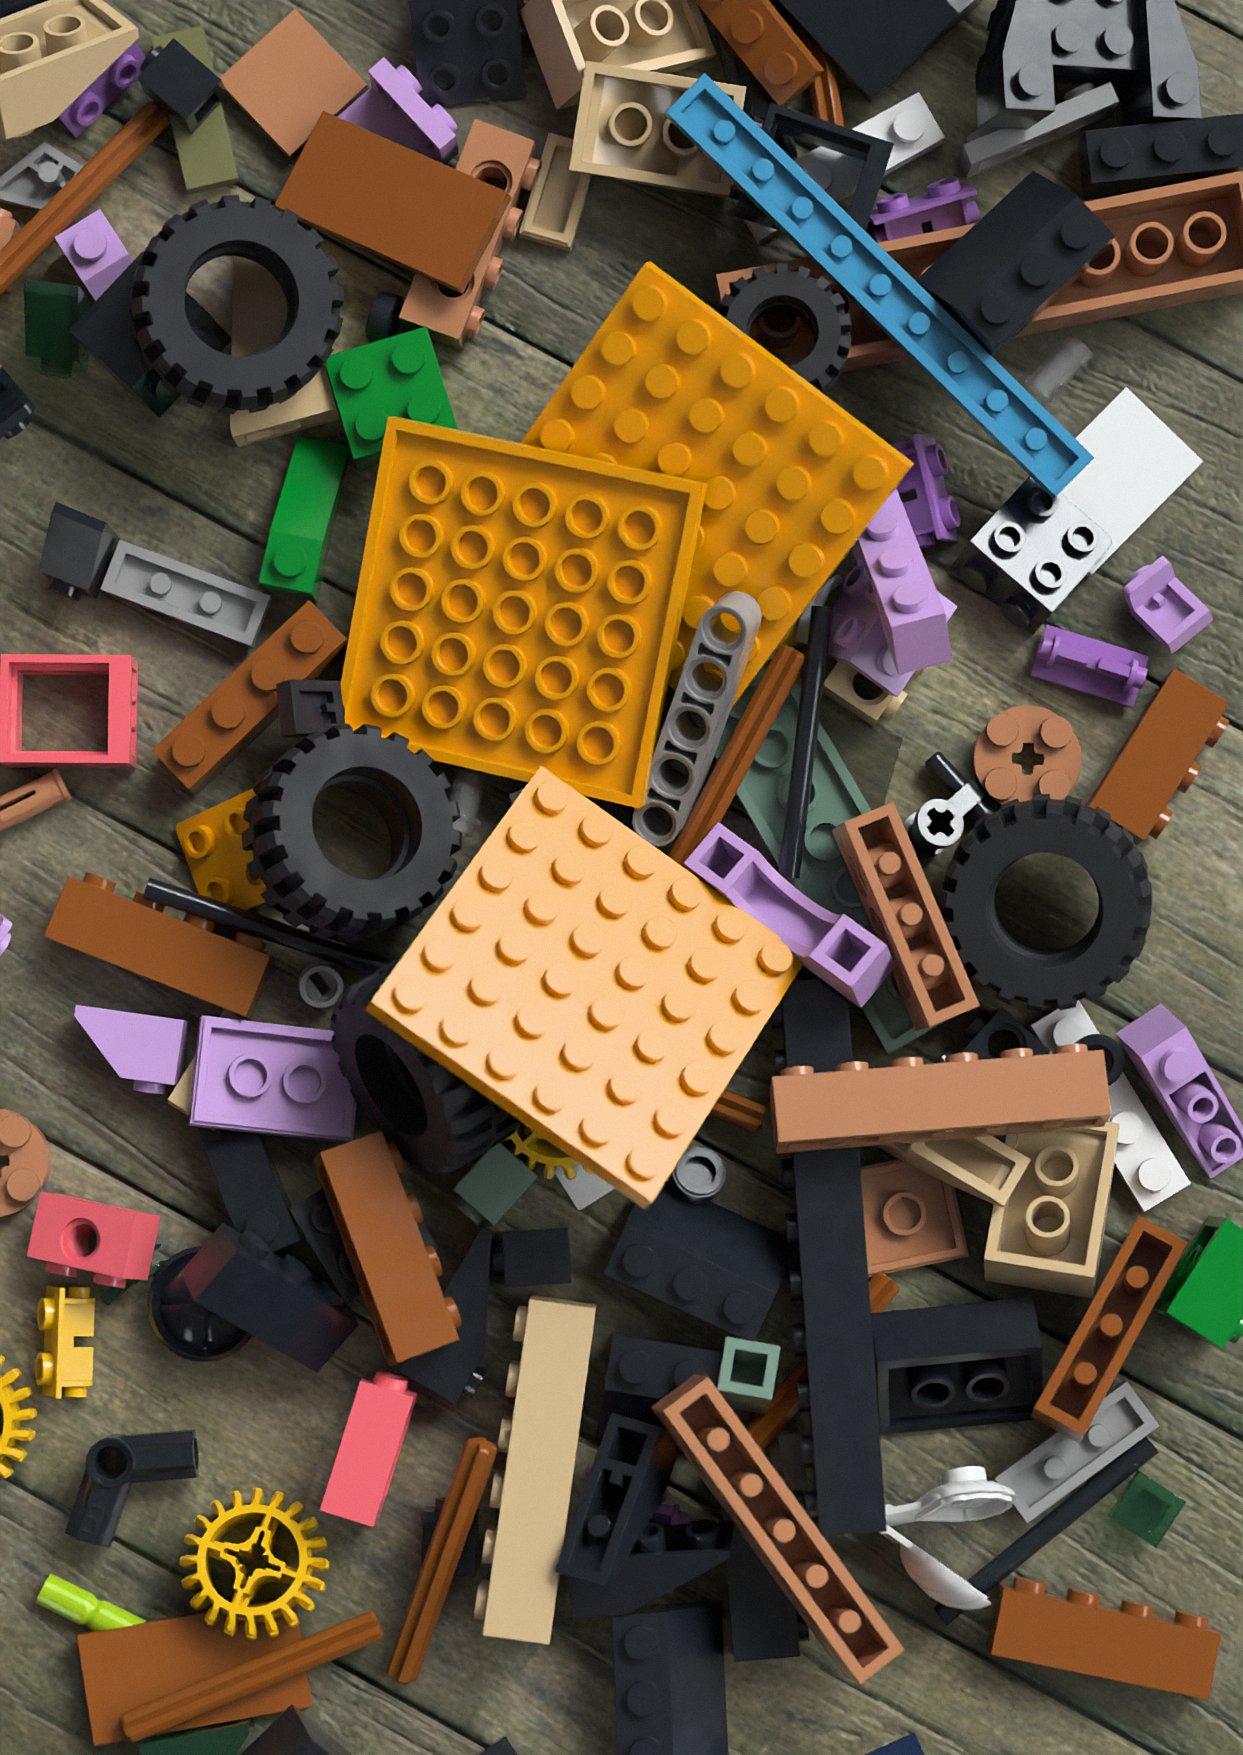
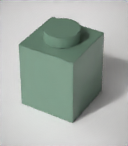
(493, 1185)
(748, 1374)

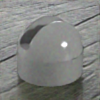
(309, 989)

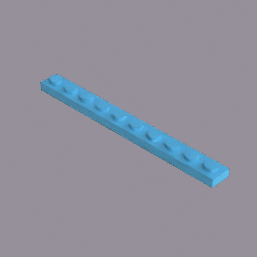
(879, 285)

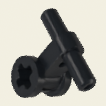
(942, 814)

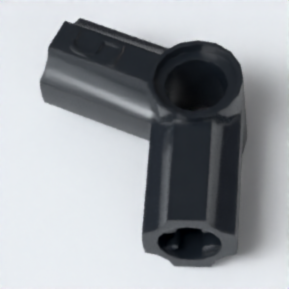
(104, 1495)

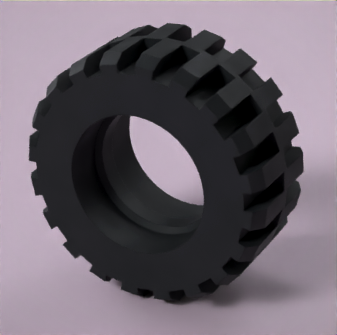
(277, 245)
(403, 793)
(1033, 973)
(407, 1093)

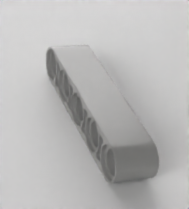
(709, 699)

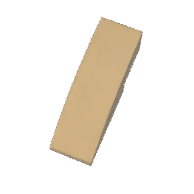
(973, 1165)

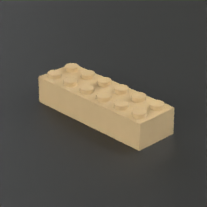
(538, 1471)

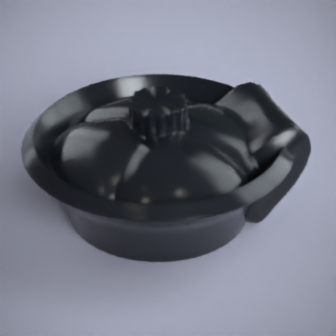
(184, 1324)

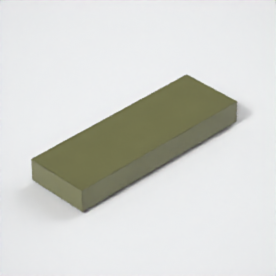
(208, 152)

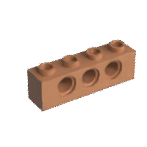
(486, 155)
(905, 916)

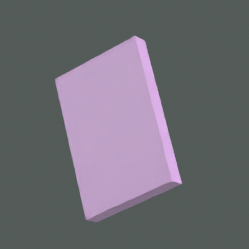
(270, 1081)

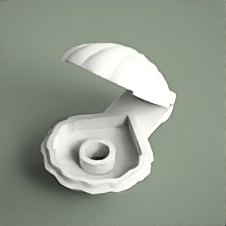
(961, 1498)

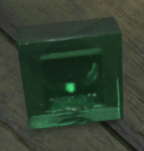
(1146, 1508)

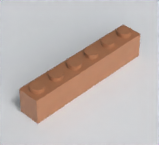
(939, 1099)
(777, 1528)

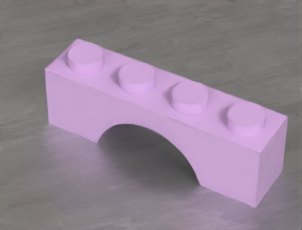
(903, 590)
(825, 942)

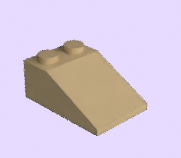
(622, 33)
(53, 57)
(630, 139)
(1057, 1213)

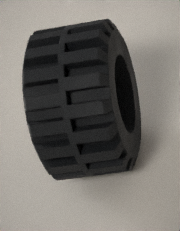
(805, 298)

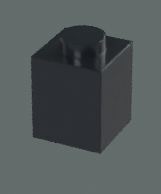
(181, 84)
(533, 1257)

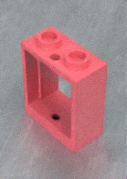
(121, 709)
(370, 1447)

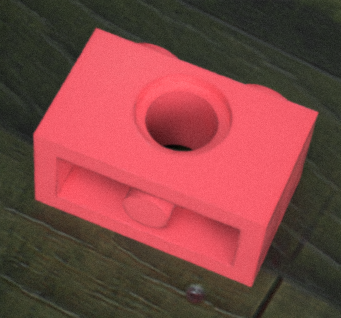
(123, 1239)

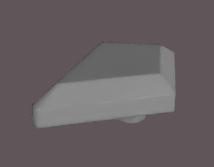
(37, 177)

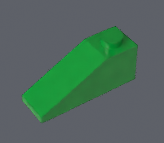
(304, 520)

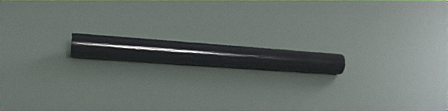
(805, 741)
(263, 927)
(1056, 1522)

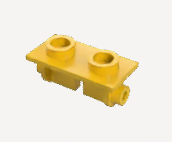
(62, 1362)

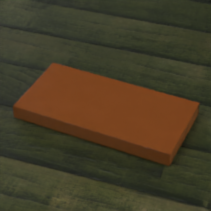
(393, 201)
(167, 1654)

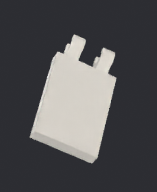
(1132, 469)

